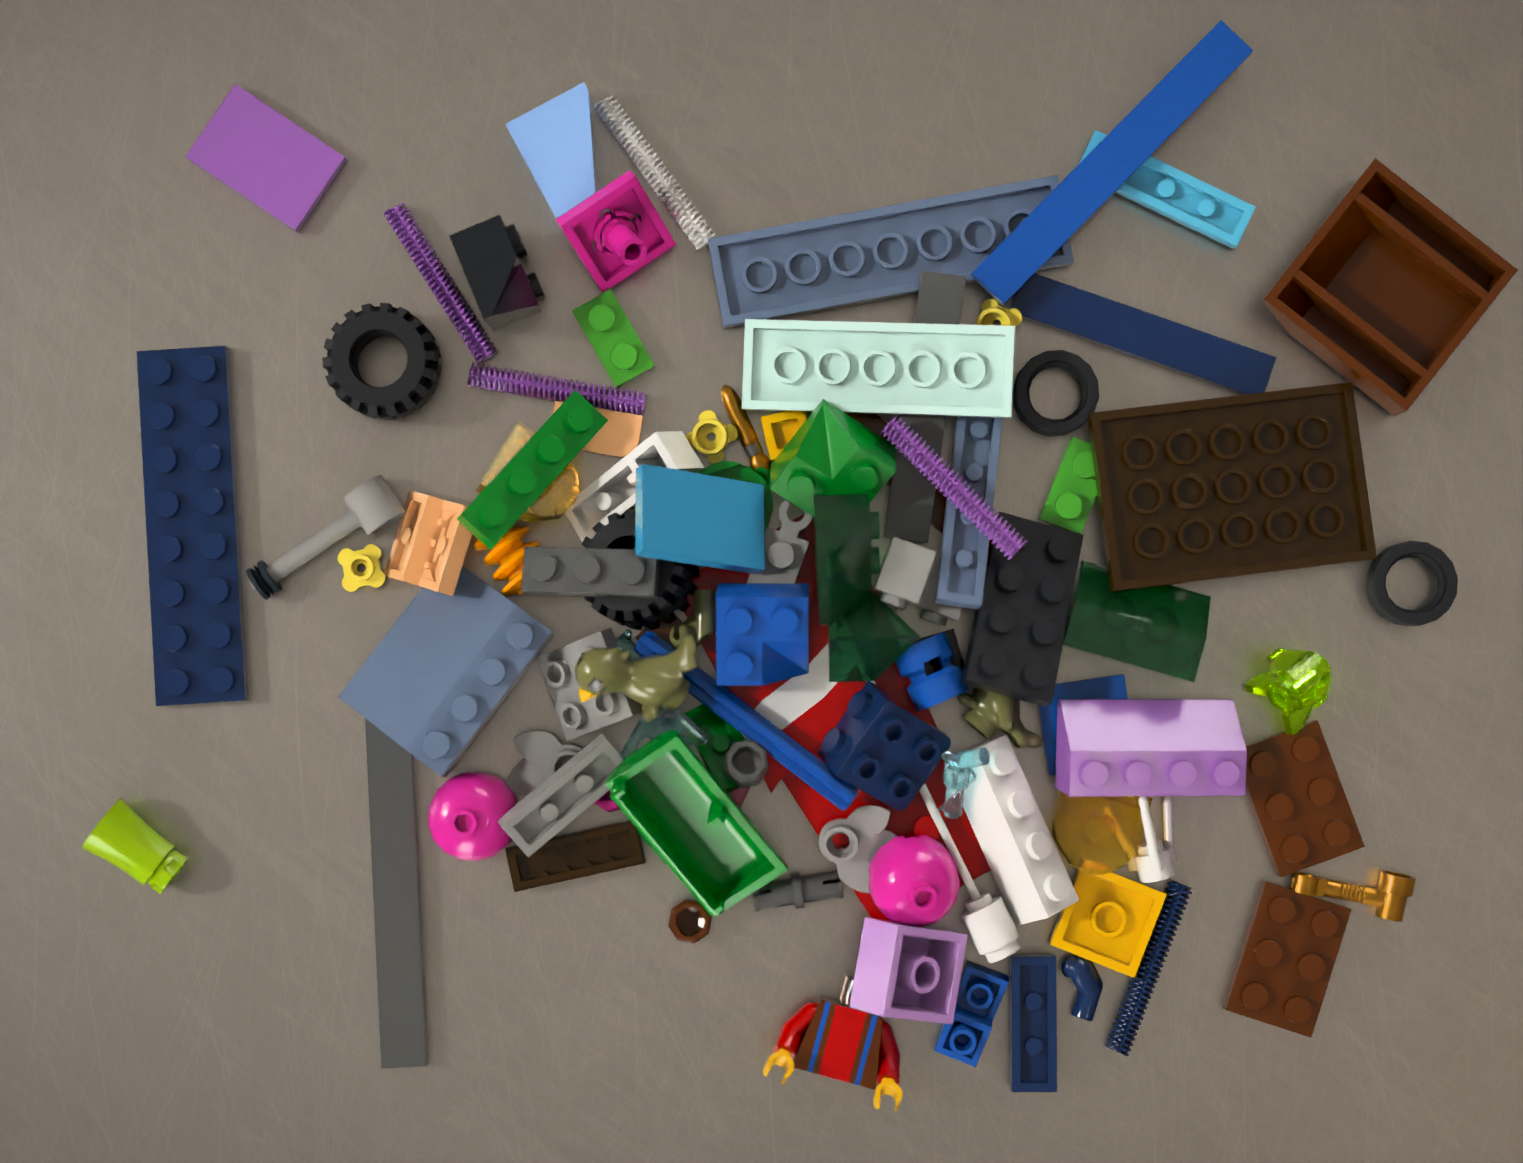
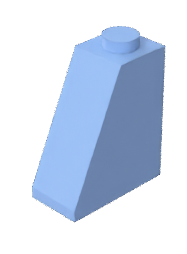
(559, 148)

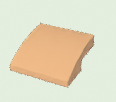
(429, 544)

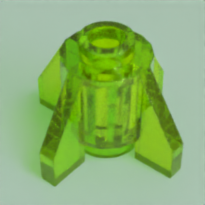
(1294, 685)

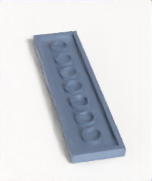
(868, 252)

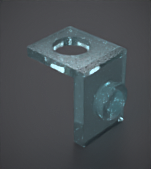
(664, 722)

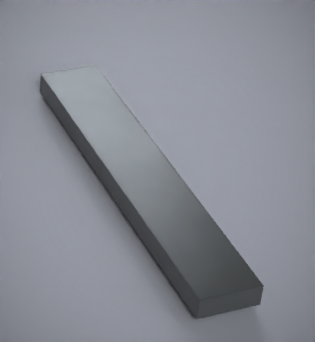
(910, 492)

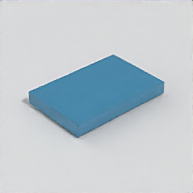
(699, 519)

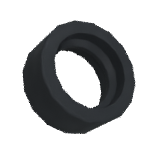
(1053, 359)
(1444, 572)

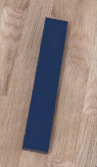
(1144, 335)

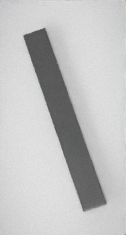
(396, 901)

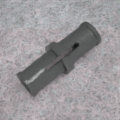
(798, 890)

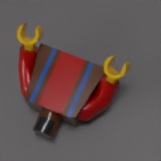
(840, 1045)

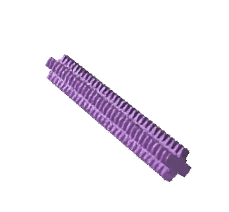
(440, 283)
(555, 389)
(953, 487)

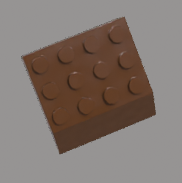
(1387, 288)

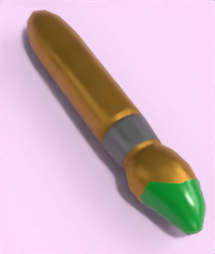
(758, 461)

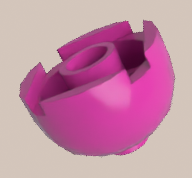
(467, 815)
(913, 880)

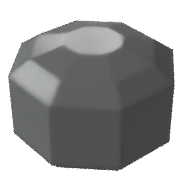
(746, 763)

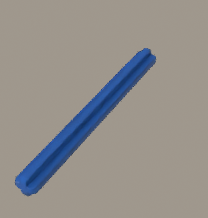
(757, 728)

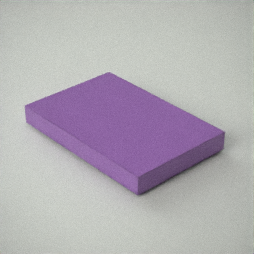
(266, 158)

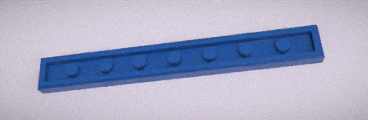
(1111, 163)

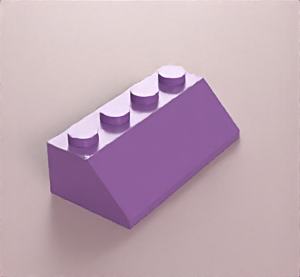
(1149, 748)

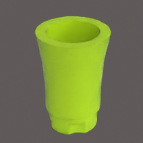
(135, 847)

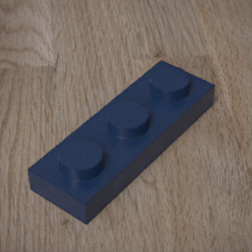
(1033, 1023)

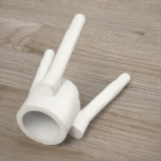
(1153, 858)

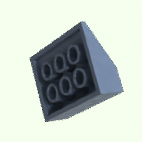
(446, 669)

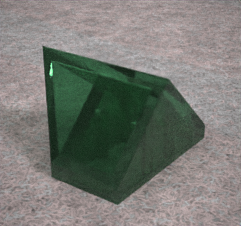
(866, 641)

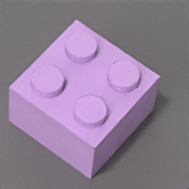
(908, 971)

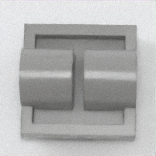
(559, 676)

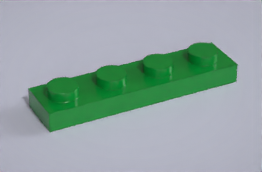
(532, 470)

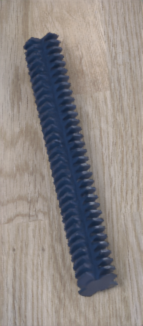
(1149, 969)

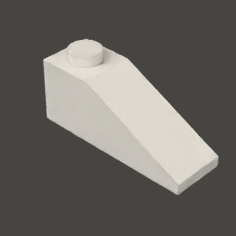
(617, 487)

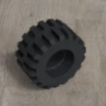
(352, 338)
(673, 581)

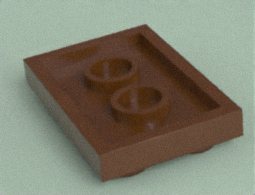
(1299, 800)
(1287, 959)

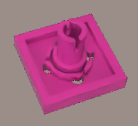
(623, 244)

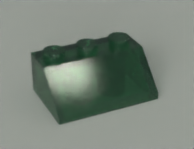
(1141, 628)

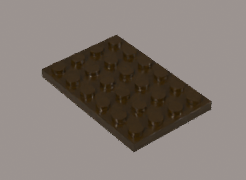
(1231, 486)

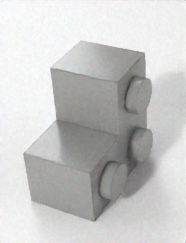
(910, 578)

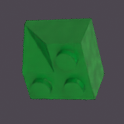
(831, 458)

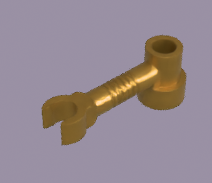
(1388, 896)

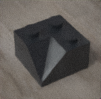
(495, 272)

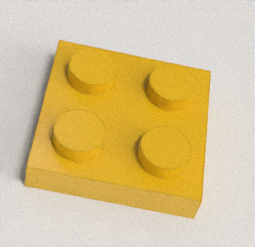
(1109, 921)

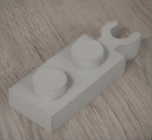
(783, 550)

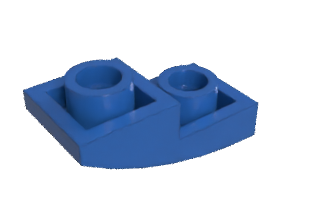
(975, 1009)

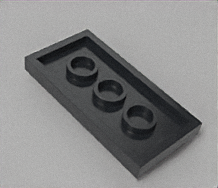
(1024, 613)

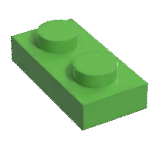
(613, 338)
(1072, 489)

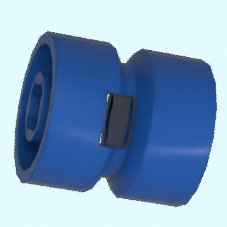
(937, 686)

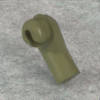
(701, 623)

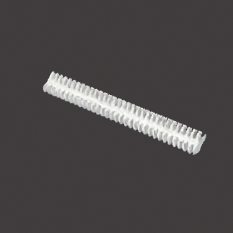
(653, 172)

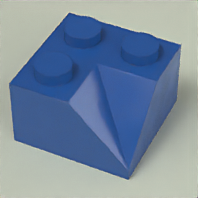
(761, 633)

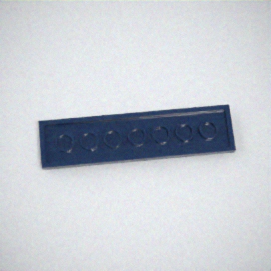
(192, 525)

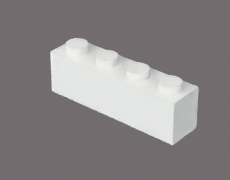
(1016, 837)

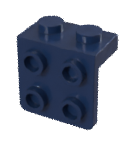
(883, 748)

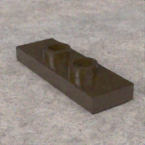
(577, 856)

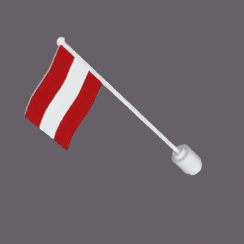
(811, 707)

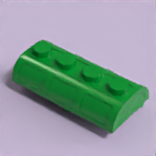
(693, 823)

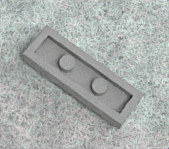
(561, 796)

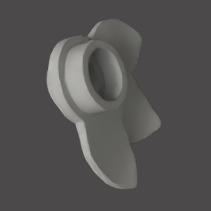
(541, 759)
(866, 835)

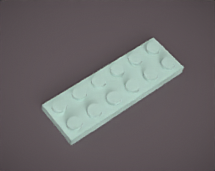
(879, 367)

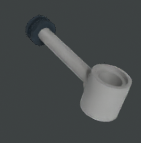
(370, 506)

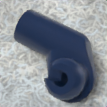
(1088, 984)

